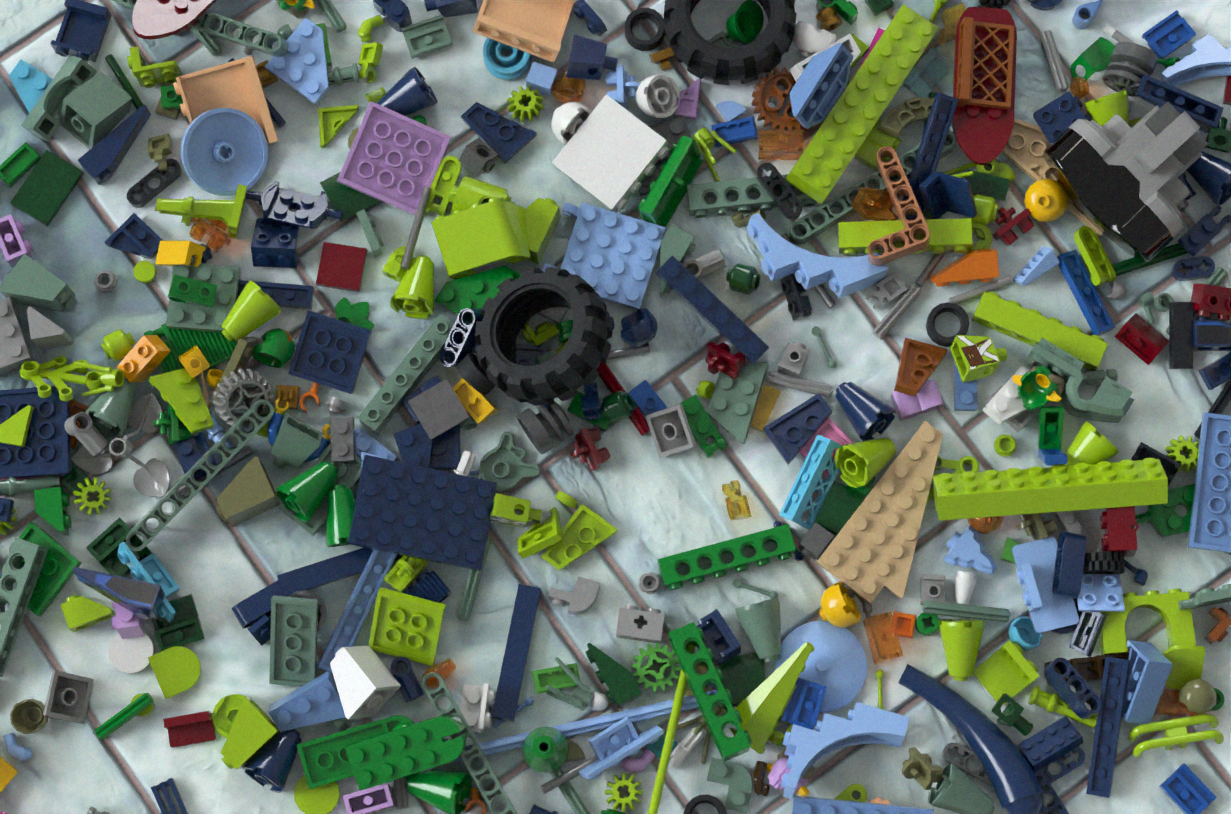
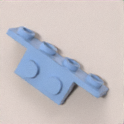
(617, 743)

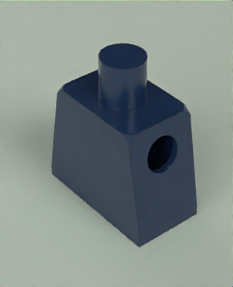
(452, 7)
(589, 59)

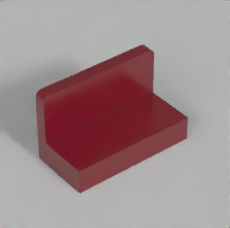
(1142, 338)
(190, 729)

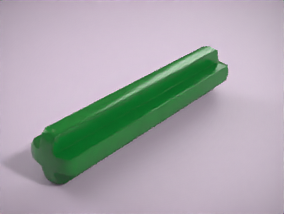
(124, 716)

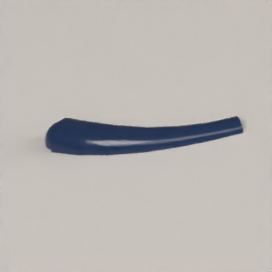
(1002, 760)

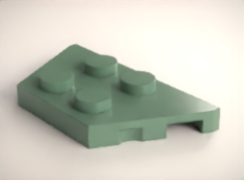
(736, 400)

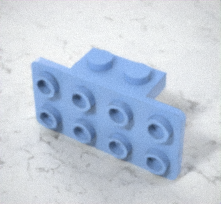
(1035, 573)

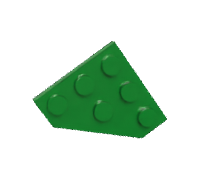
(473, 289)
(55, 570)

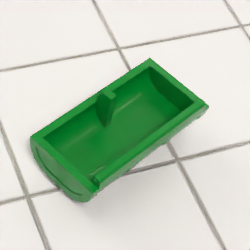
(672, 182)

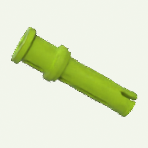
(1052, 703)

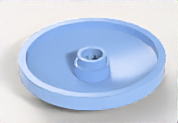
(224, 151)
(835, 662)

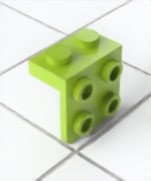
(153, 74)
(1006, 671)

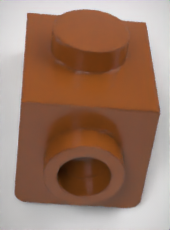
(1219, 631)

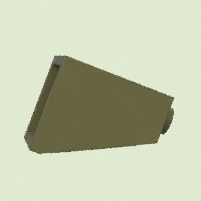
(247, 494)

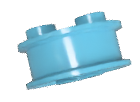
(505, 67)

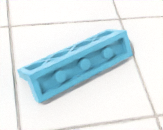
(809, 480)

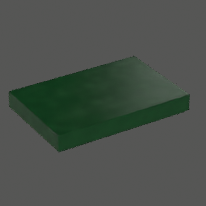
(47, 188)

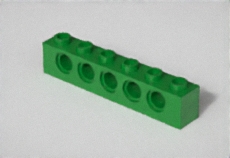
(779, 535)
(727, 746)

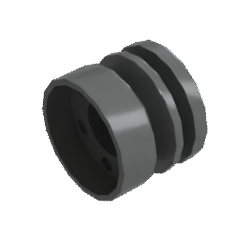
(1128, 66)
(544, 425)

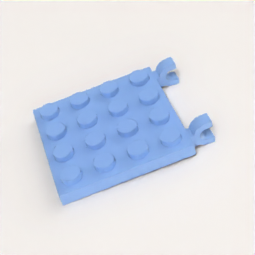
(612, 253)

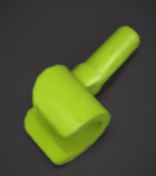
(938, 5)

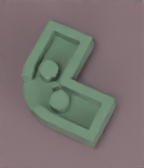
(738, 780)

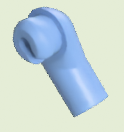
(14, 750)

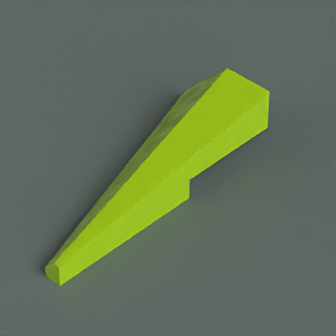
(771, 698)

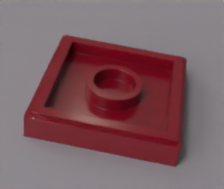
(341, 267)

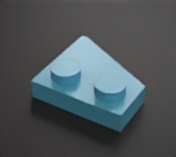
(29, 83)

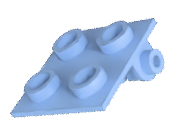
(1101, 593)

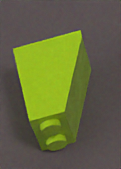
(541, 222)
(247, 735)

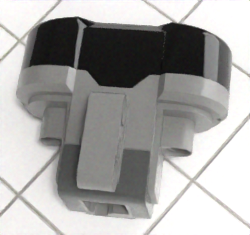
(1129, 175)

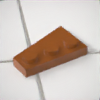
(917, 365)

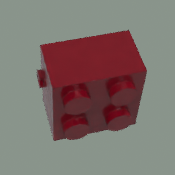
(1119, 530)

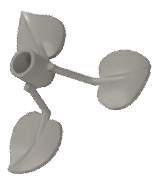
(151, 478)

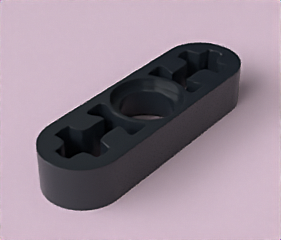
(765, 181)
(153, 192)

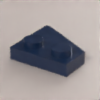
(135, 238)
(414, 446)

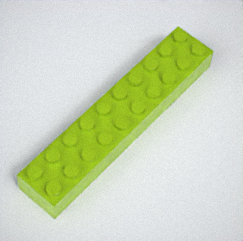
(861, 104)
(1050, 489)

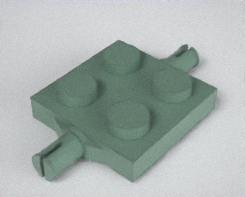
(1207, 597)

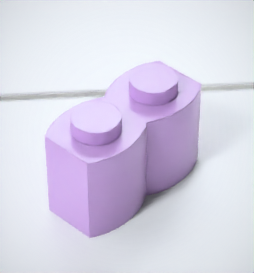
(911, 406)

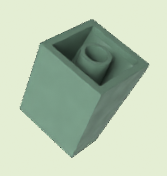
(94, 109)
(36, 287)

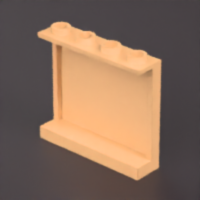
(525, 24)
(227, 86)

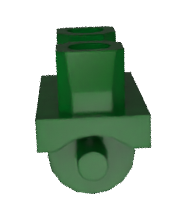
(175, 432)

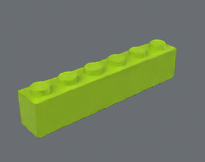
(944, 235)
(1031, 326)

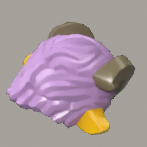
(777, 771)

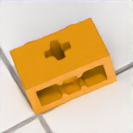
(143, 358)

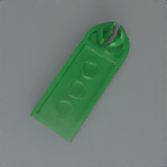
(405, 751)
(325, 757)

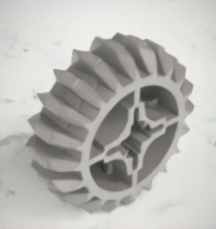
(226, 403)

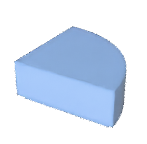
(730, 110)

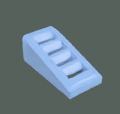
(1038, 265)

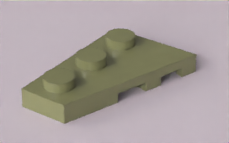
(240, 357)

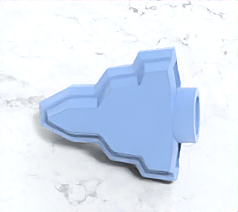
(969, 552)

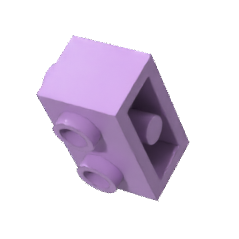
(13, 241)
(126, 622)

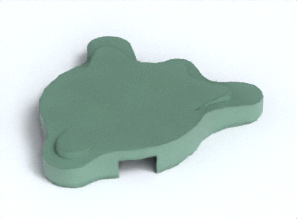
(506, 465)

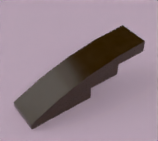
(1091, 667)

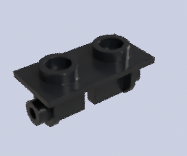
(796, 304)

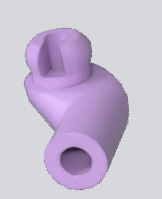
(638, 764)

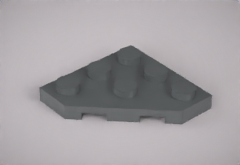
(672, 132)

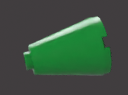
(308, 490)
(339, 515)
(550, 759)
(441, 789)

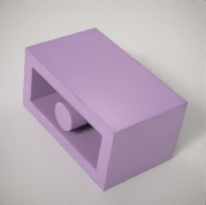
(369, 800)

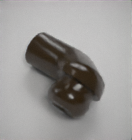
(758, 777)

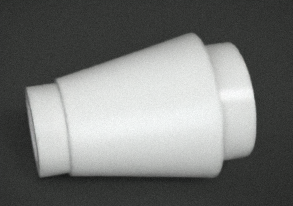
(964, 587)

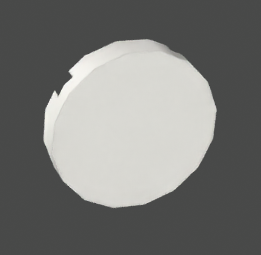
(131, 654)

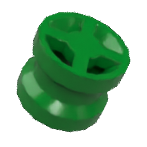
(565, 329)
(925, 627)

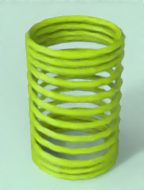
(375, 98)

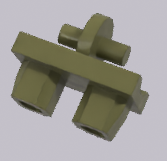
(1041, 529)
(921, 769)

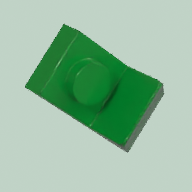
(1050, 427)

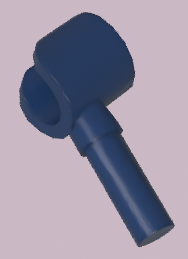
(1140, 575)

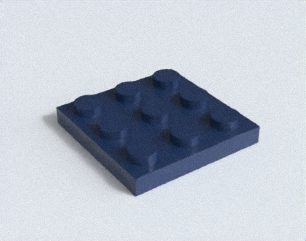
(330, 352)

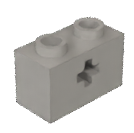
(629, 630)

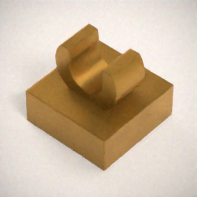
(662, 57)
(265, 76)
(289, 394)

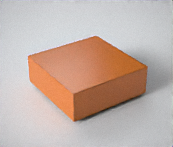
(904, 624)

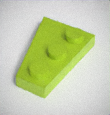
(185, 398)
(579, 536)

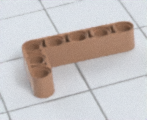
(903, 209)

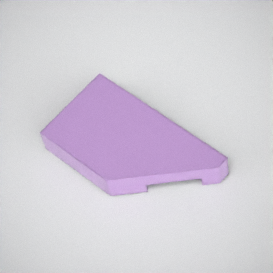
(688, 101)

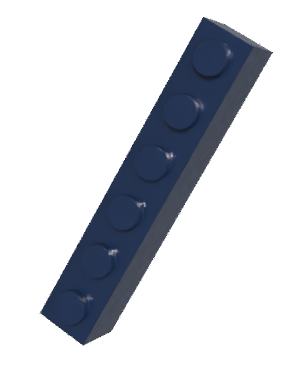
(712, 310)

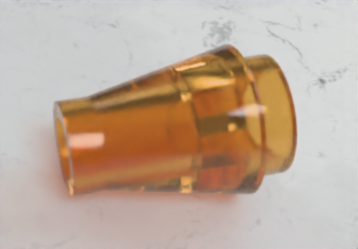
(444, 669)

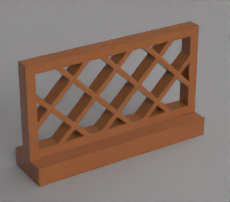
(966, 64)

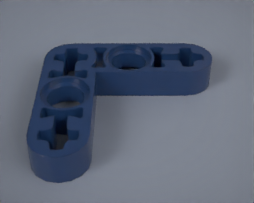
(1047, 778)

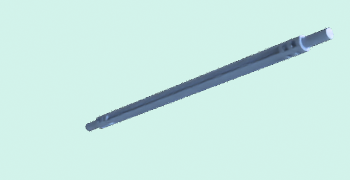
(590, 724)

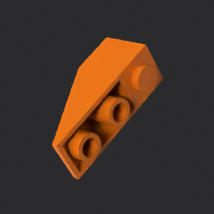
(974, 265)

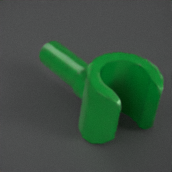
(1168, 62)

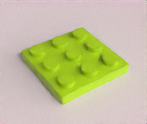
(406, 626)

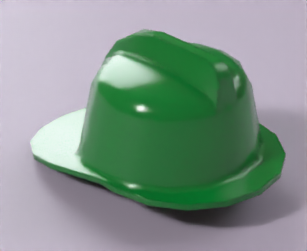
(745, 22)

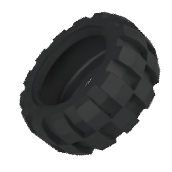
(726, 63)
(509, 312)

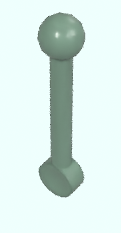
(816, 332)
(737, 584)

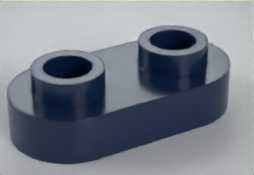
(594, 23)

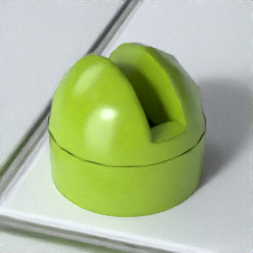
(705, 389)

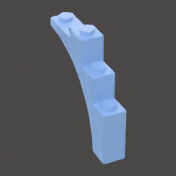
(1206, 60)
(812, 269)
(862, 726)

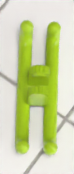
(1175, 733)

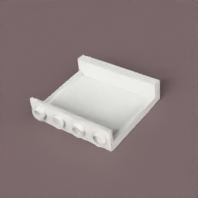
(611, 154)

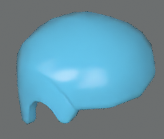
(1023, 634)

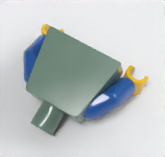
(294, 440)

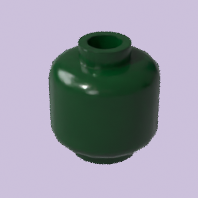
(743, 279)
(617, 406)

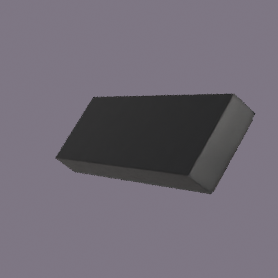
(1180, 335)

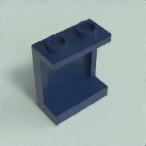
(82, 30)

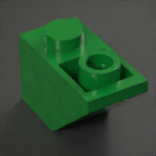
(52, 507)

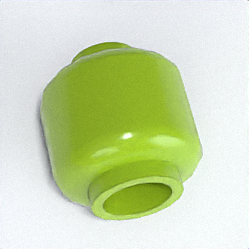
(985, 208)
(117, 344)

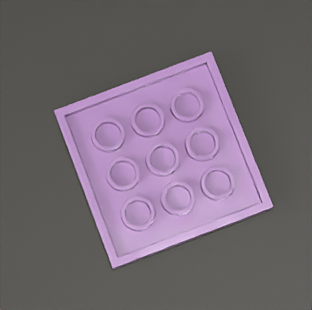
(393, 158)

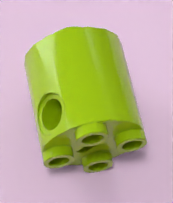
(474, 191)

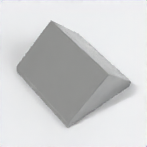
(45, 332)
(670, 430)
(68, 697)

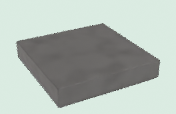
(438, 409)

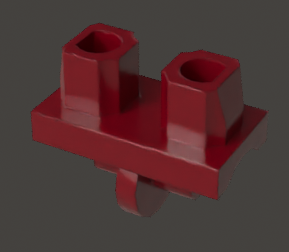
(1006, 233)
(722, 360)
(586, 449)

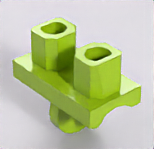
(404, 572)

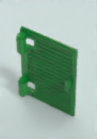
(213, 346)

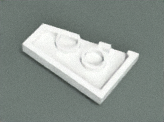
(1007, 401)

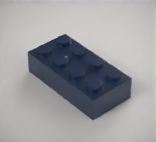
(1050, 743)

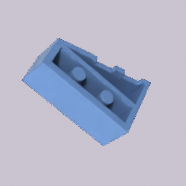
(1145, 681)
(308, 705)

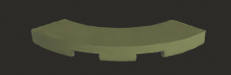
(906, 114)

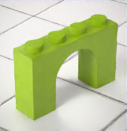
(1177, 622)

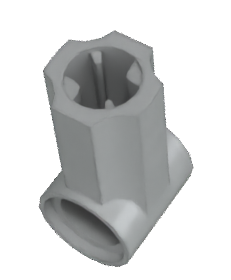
(706, 264)
(87, 435)

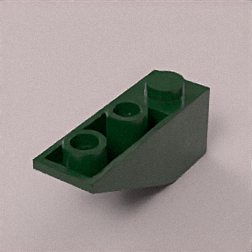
(617, 678)

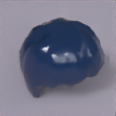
(638, 328)

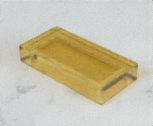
(764, 408)

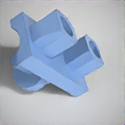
(619, 78)

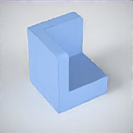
(541, 78)

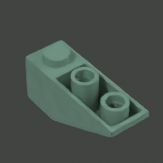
(675, 244)

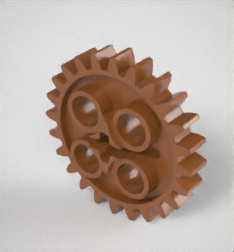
(768, 92)

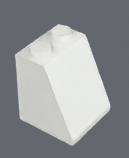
(362, 681)

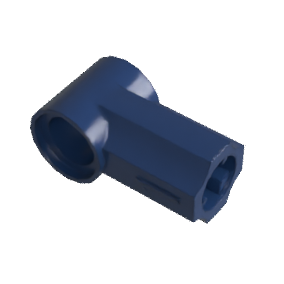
(409, 684)

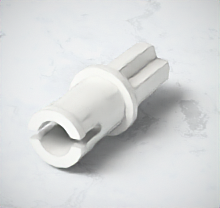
(465, 464)
(684, 748)

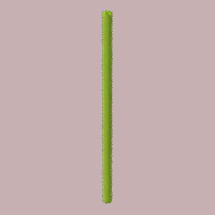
(669, 739)

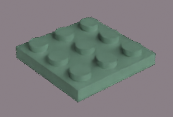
(201, 318)

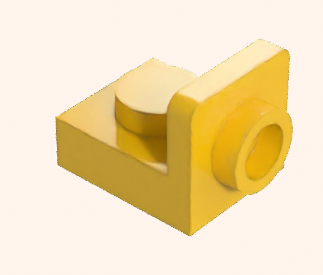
(194, 361)

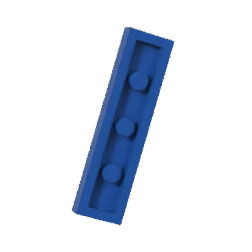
(1085, 293)

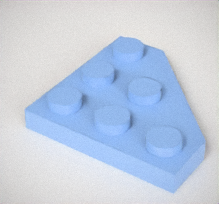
(304, 62)

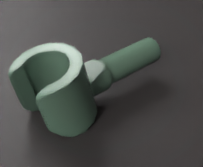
(1144, 301)

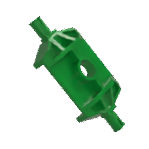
(1164, 517)

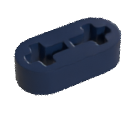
(1194, 273)

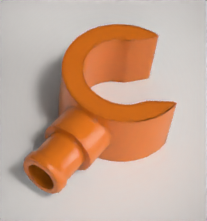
(311, 394)
(475, 799)

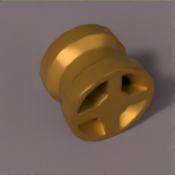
(829, 19)

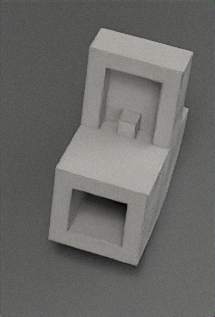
(580, 600)

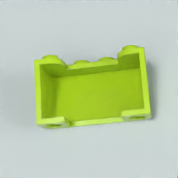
(482, 236)

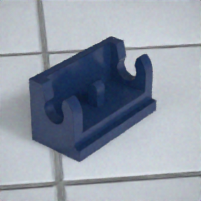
(719, 637)

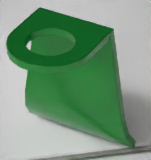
(1094, 58)

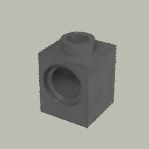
(478, 157)
(815, 542)

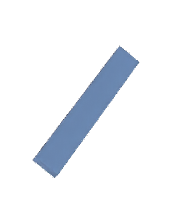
(358, 606)

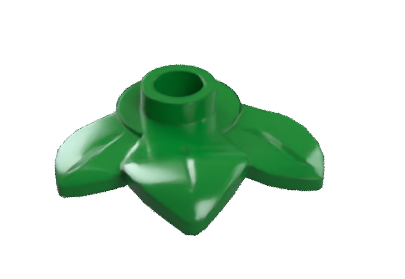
(354, 314)

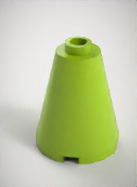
(1107, 106)
(416, 290)
(249, 312)
(1090, 447)
(863, 460)
(961, 645)

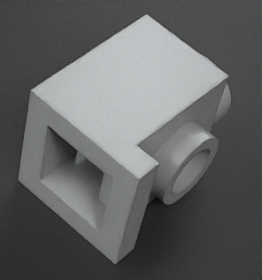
(790, 366)
(928, 582)

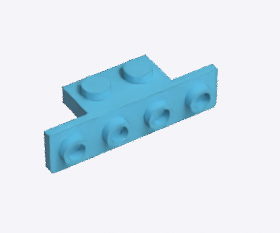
(151, 571)

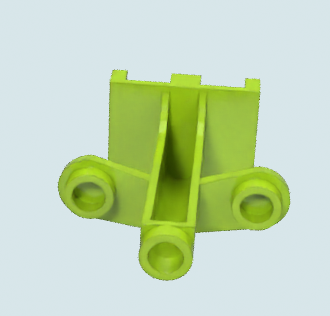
(224, 210)

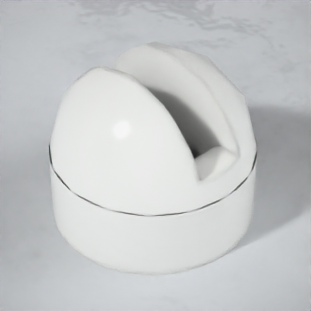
(599, 701)

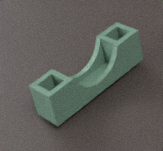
(44, 116)

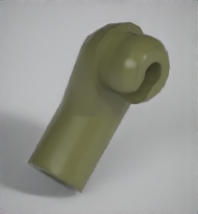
(741, 221)

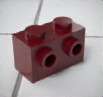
(1212, 299)

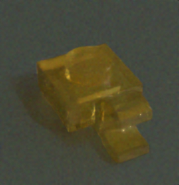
(736, 503)

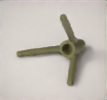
(701, 721)

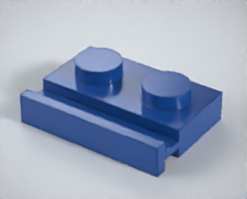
(1168, 35)
(805, 704)
(1187, 791)

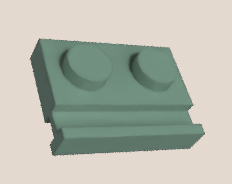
(427, 36)

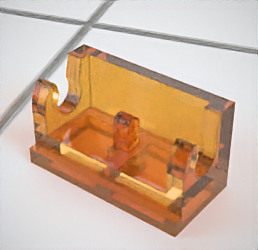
(780, 144)
(874, 205)
(882, 637)
(1170, 705)

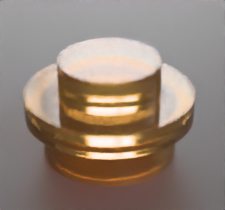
(1079, 87)

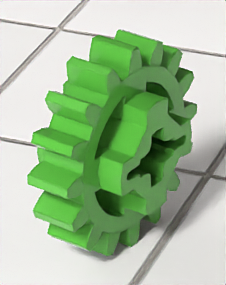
(659, 677)

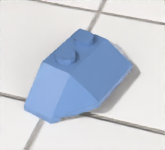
(820, 85)

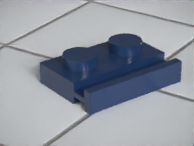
(190, 451)

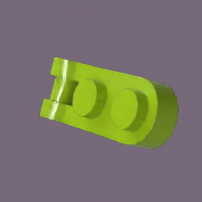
(445, 178)
(1094, 256)

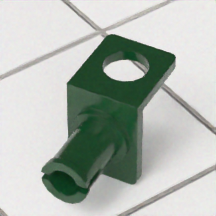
(1219, 138)
(1011, 715)

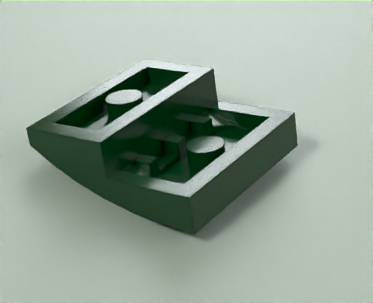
(346, 198)
(838, 507)
(106, 547)
(183, 628)
(741, 676)

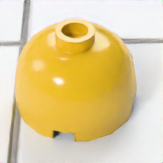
(1046, 200)
(839, 607)

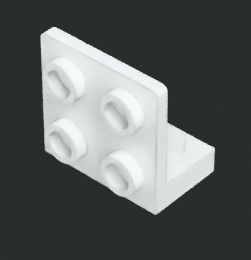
(476, 706)

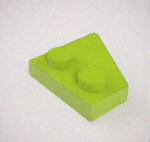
(540, 535)

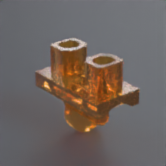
(218, 237)

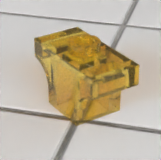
(950, 20)

